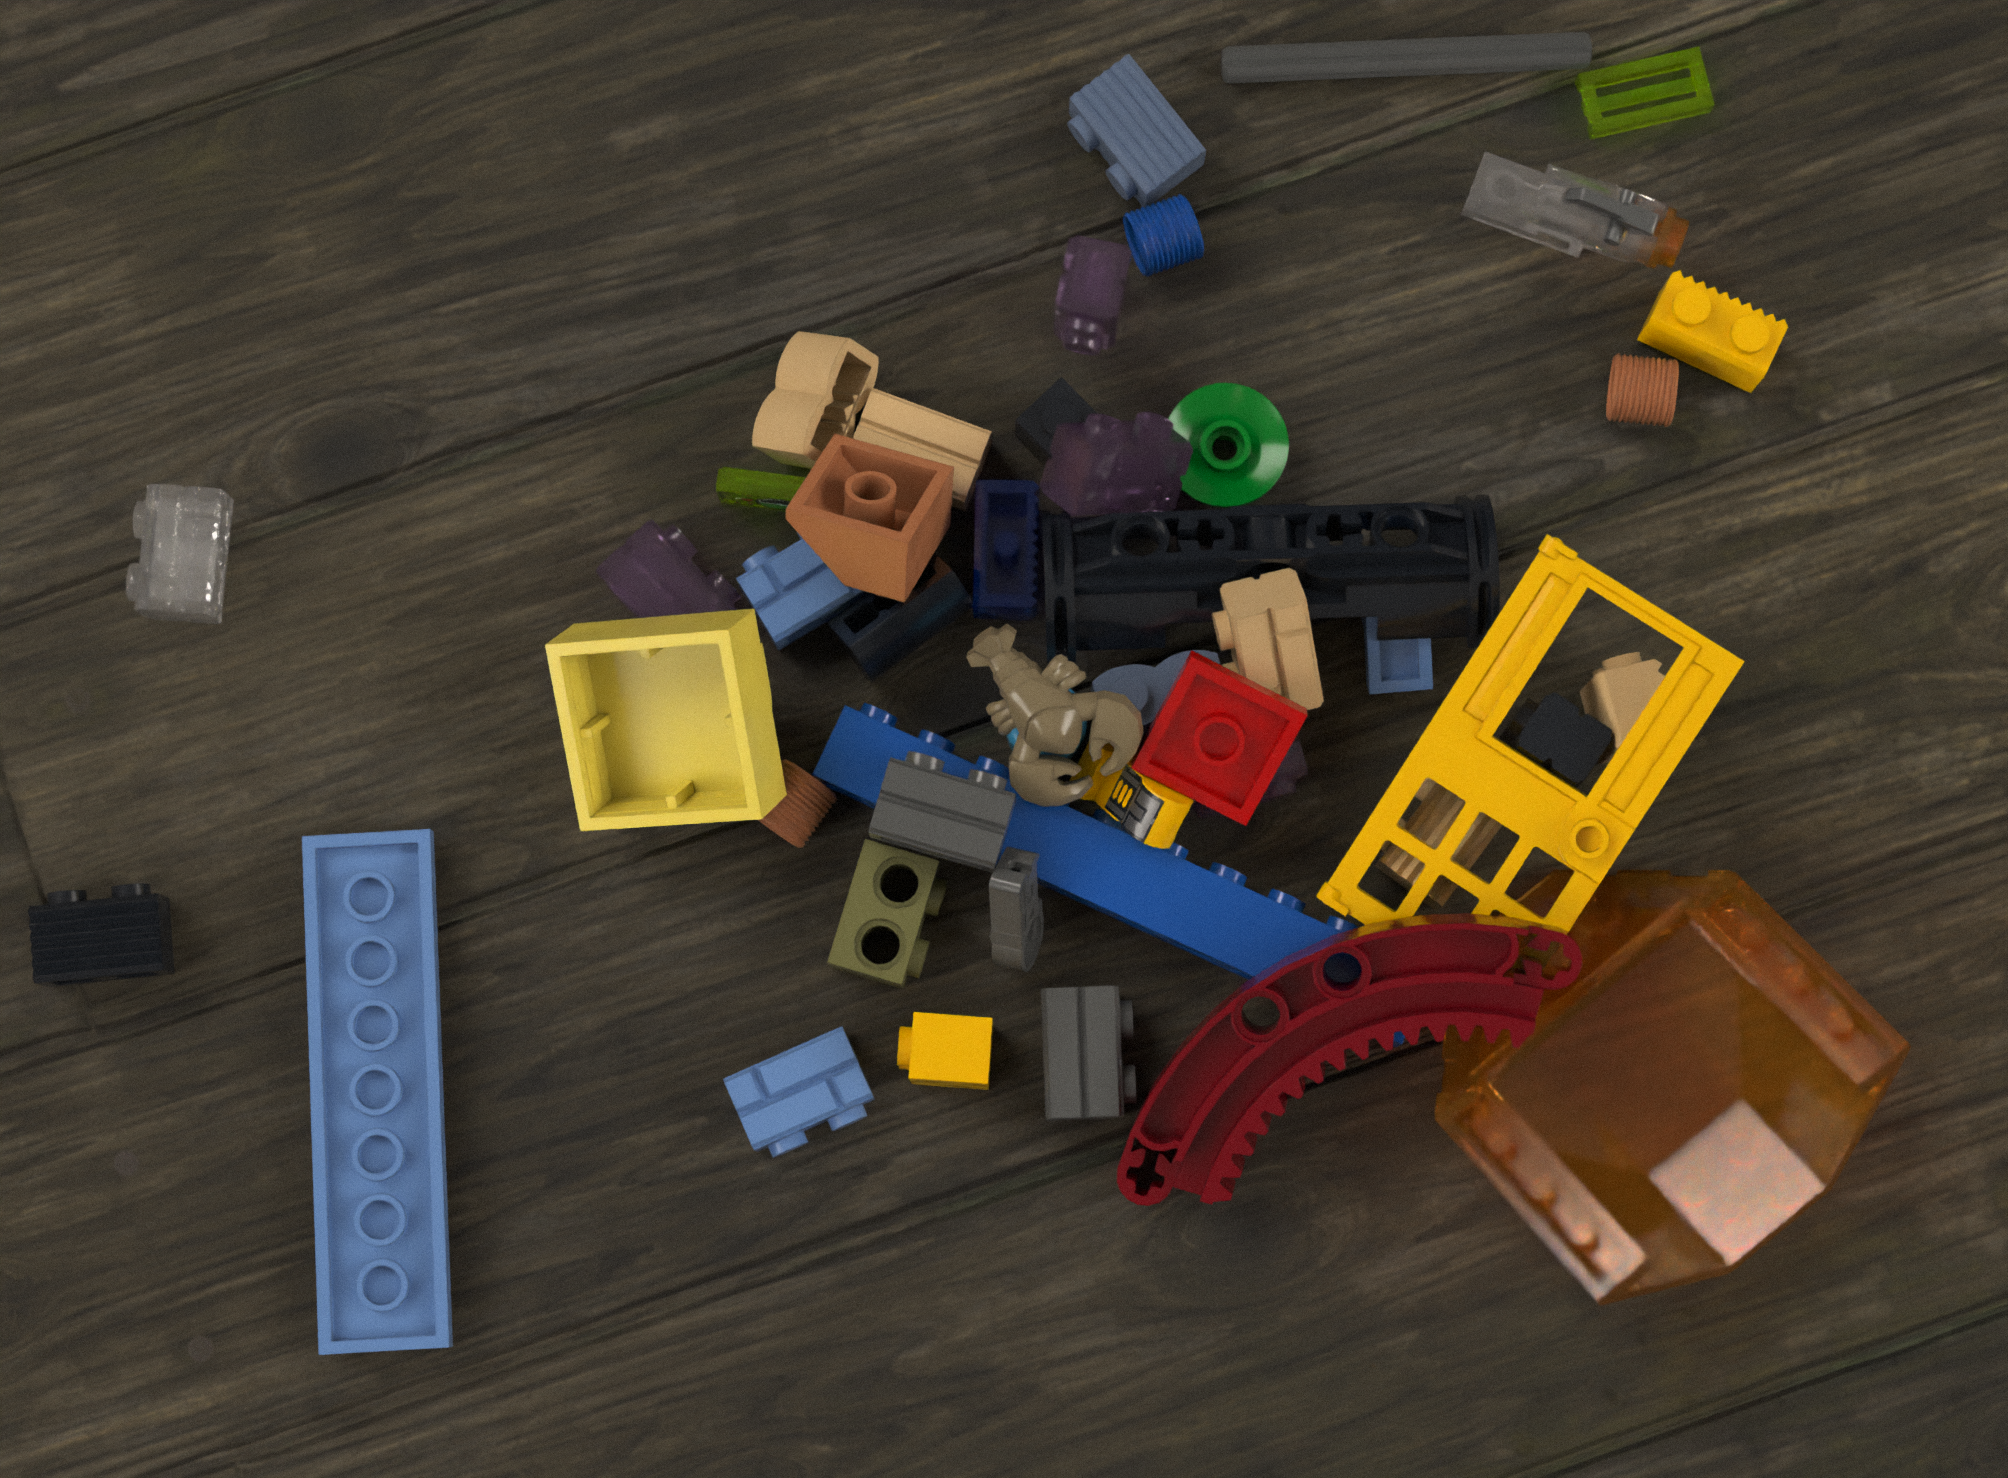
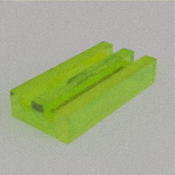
(1593, 105)

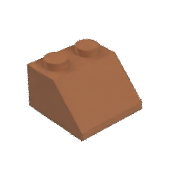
(873, 514)

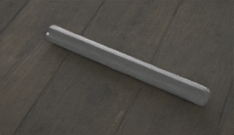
(1406, 57)

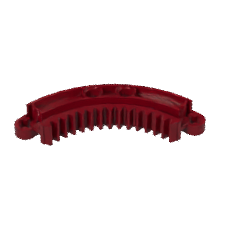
(1411, 977)

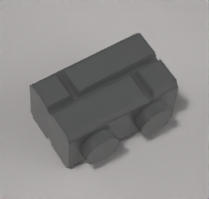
(943, 812)
(1084, 1053)

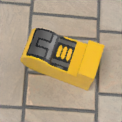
(1140, 803)

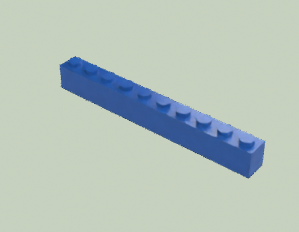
(1102, 864)

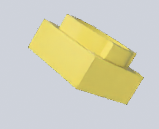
(667, 720)

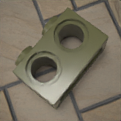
(870, 911)

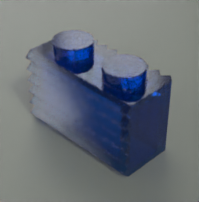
(1006, 549)

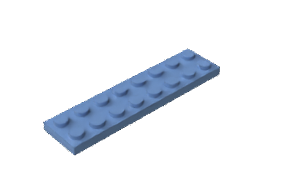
(376, 1092)

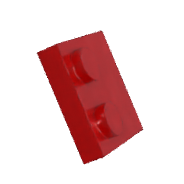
(1219, 738)

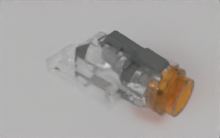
(1574, 213)

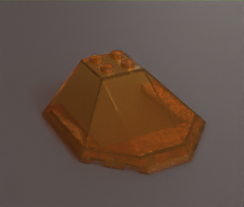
(1675, 1088)

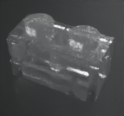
(181, 553)

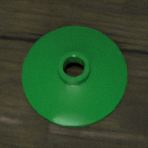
(1250, 424)

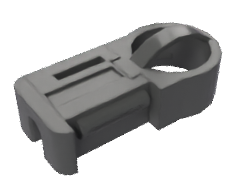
(1015, 910)

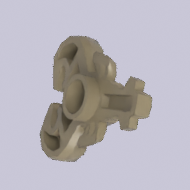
(1052, 719)

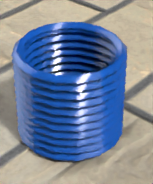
(1163, 235)

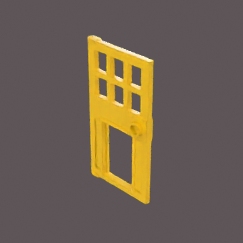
(1515, 790)

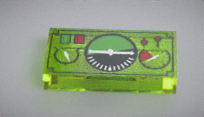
(756, 488)

